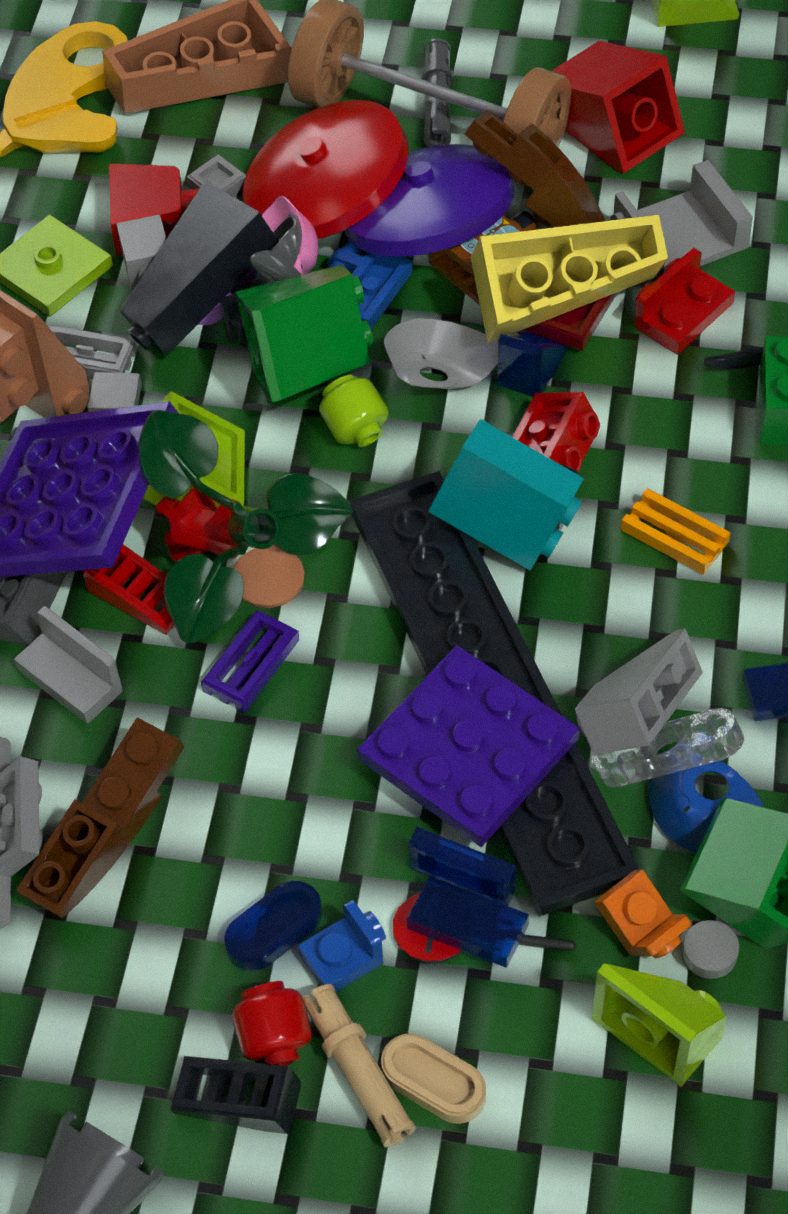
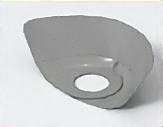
(446, 347)

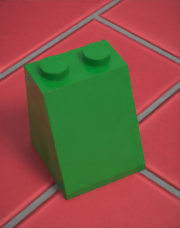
(304, 330)

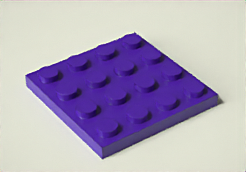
(71, 490)

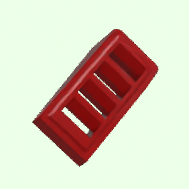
(108, 583)

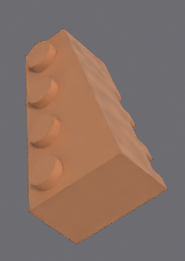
(198, 58)

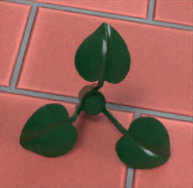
(301, 519)

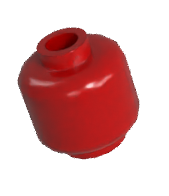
(271, 1023)

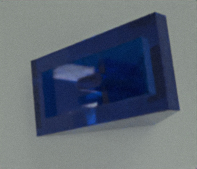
(527, 361)

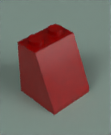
(621, 103)

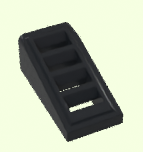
(271, 1102)

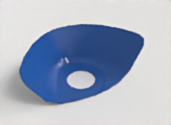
(677, 790)

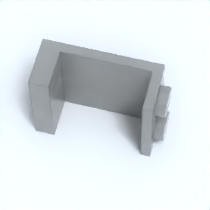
(702, 218)

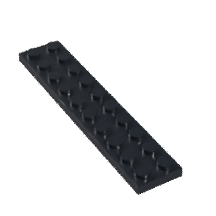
(447, 598)

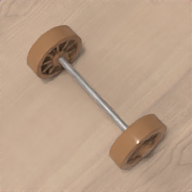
(329, 54)

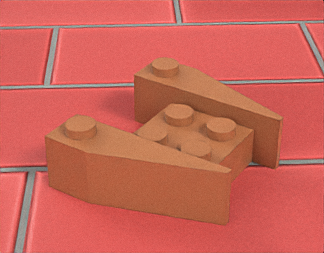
(36, 366)

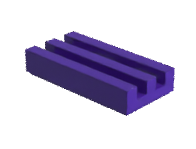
(244, 698)

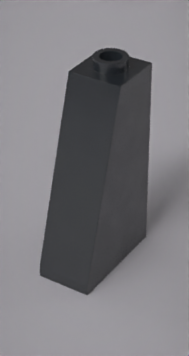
(195, 268)

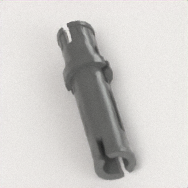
(435, 110)

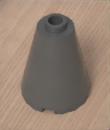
(90, 1174)

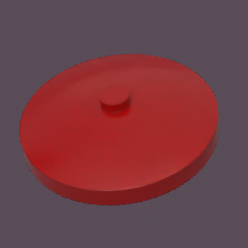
(331, 164)

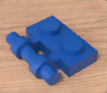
(379, 277)

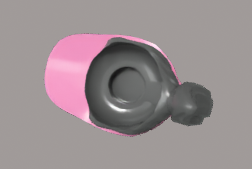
(297, 244)

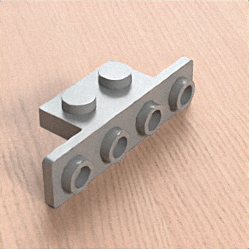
(18, 820)

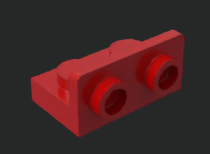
(681, 303)
(559, 427)

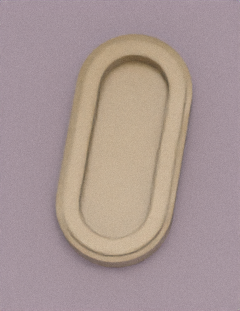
(434, 1078)

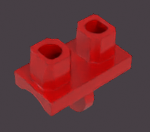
(195, 525)

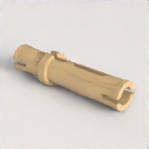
(346, 1044)

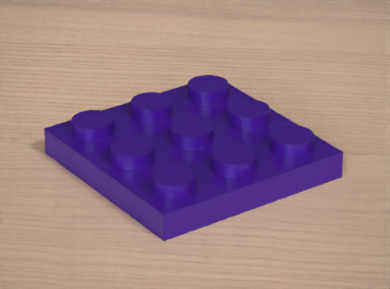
(468, 745)

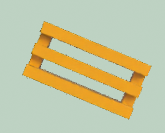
(679, 527)

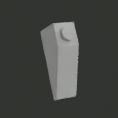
(640, 696)

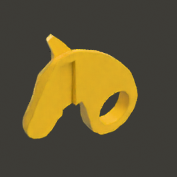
(44, 91)

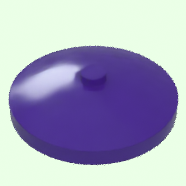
(437, 204)

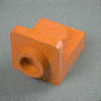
(641, 917)

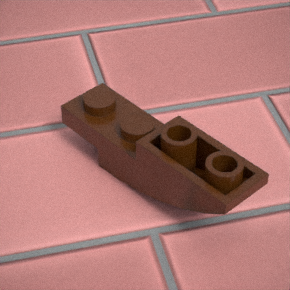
(535, 161)
(105, 823)

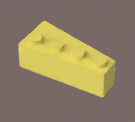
(558, 269)

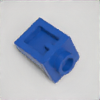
(345, 948)

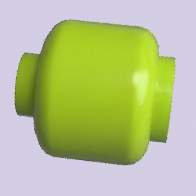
(353, 410)

